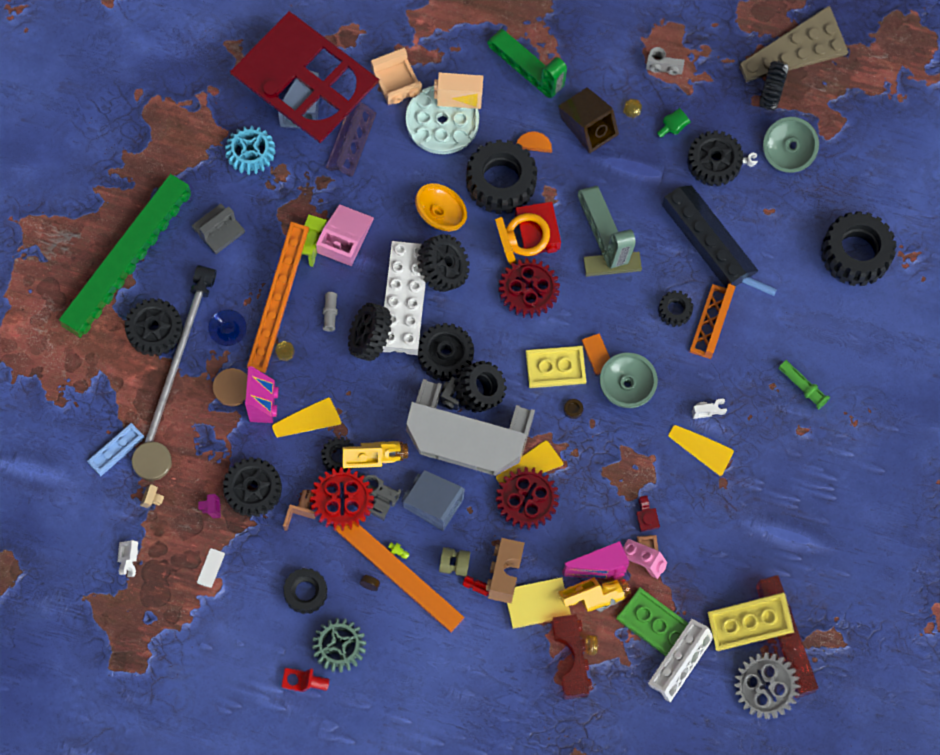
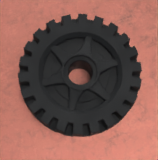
(712, 170)
(443, 263)
(150, 314)
(369, 331)
(443, 338)
(247, 473)

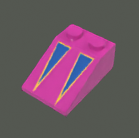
(260, 397)
(601, 564)

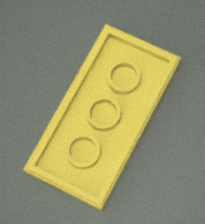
(750, 622)

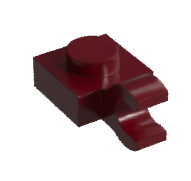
(647, 517)

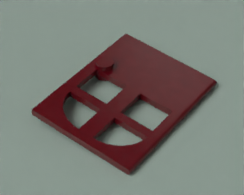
(283, 56)

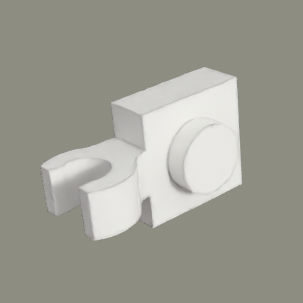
(707, 410)
(127, 555)

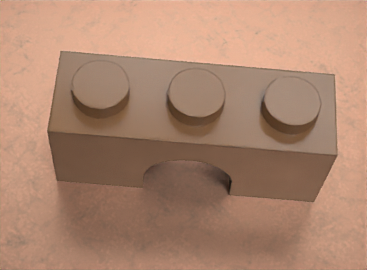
(508, 555)

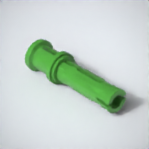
(810, 390)

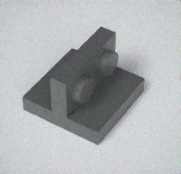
(218, 228)

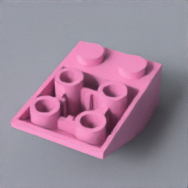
(344, 235)

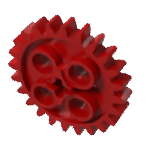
(360, 499)

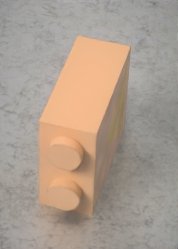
(458, 90)

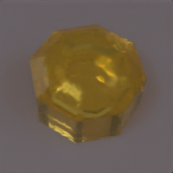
(632, 108)
(285, 351)

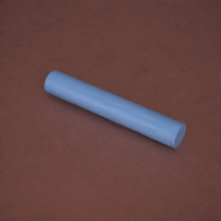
(761, 286)

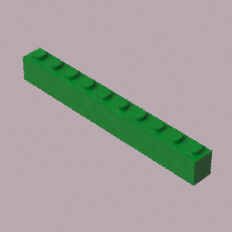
(125, 256)

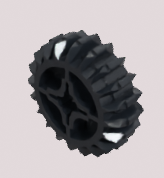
(773, 85)

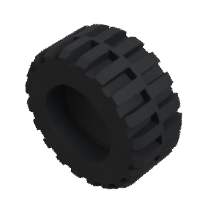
(501, 155)
(864, 227)

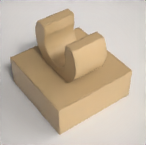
(150, 497)

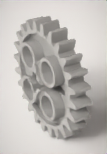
(752, 695)

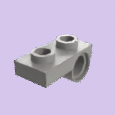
(665, 64)

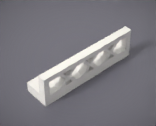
(681, 659)

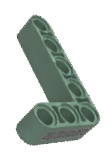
(614, 245)

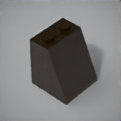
(589, 119)

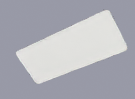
(210, 568)

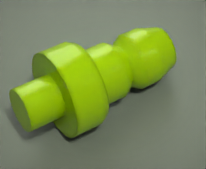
(396, 549)

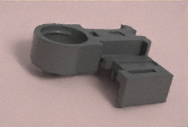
(385, 496)

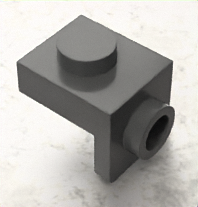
(448, 392)

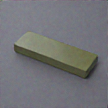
(597, 265)

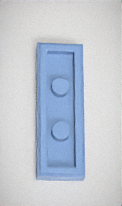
(115, 449)

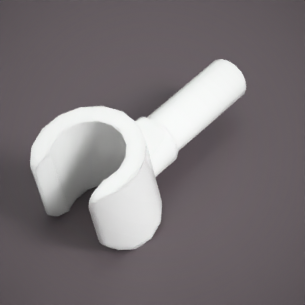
(748, 161)

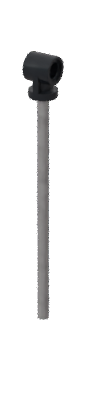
(204, 278)

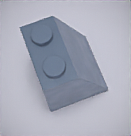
(294, 98)
(433, 499)

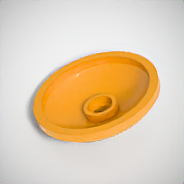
(441, 207)

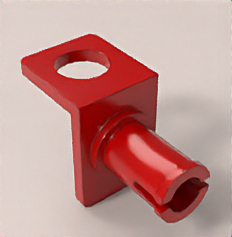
(305, 680)

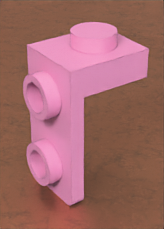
(646, 557)

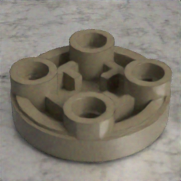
(151, 461)

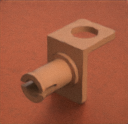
(302, 509)

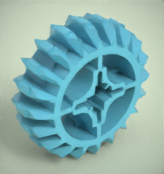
(250, 159)

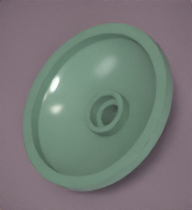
(778, 142)
(630, 369)

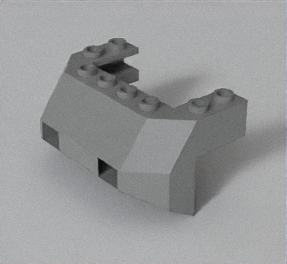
(464, 439)

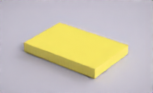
(555, 366)
(537, 603)

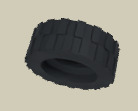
(316, 601)

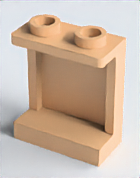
(396, 76)

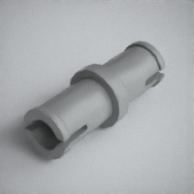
(330, 311)

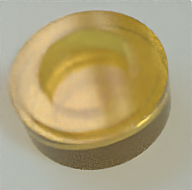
(592, 645)

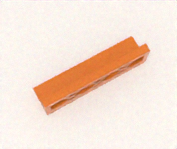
(722, 311)

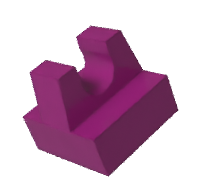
(211, 506)

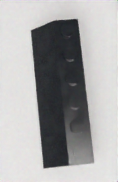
(708, 236)

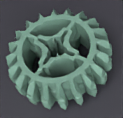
(347, 641)

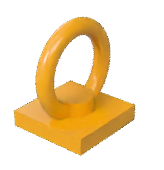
(509, 239)

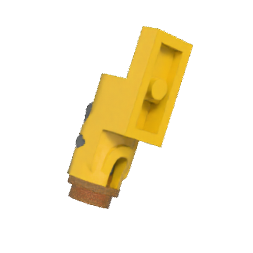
(374, 454)
(595, 596)

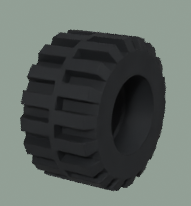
(467, 389)

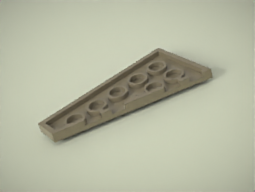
(805, 45)

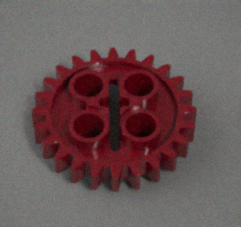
(540, 276)
(511, 490)

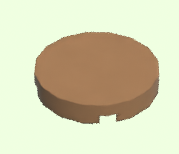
(230, 387)

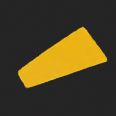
(310, 418)
(704, 449)
(541, 457)

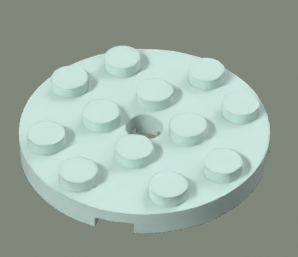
(438, 137)

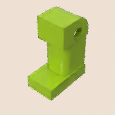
(316, 227)

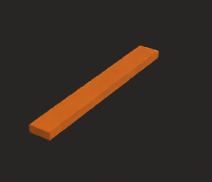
(278, 296)
(402, 576)

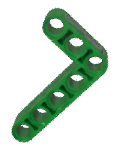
(547, 79)

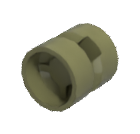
(462, 561)

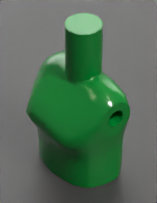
(674, 123)

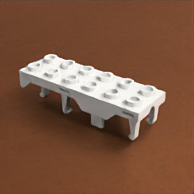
(404, 298)

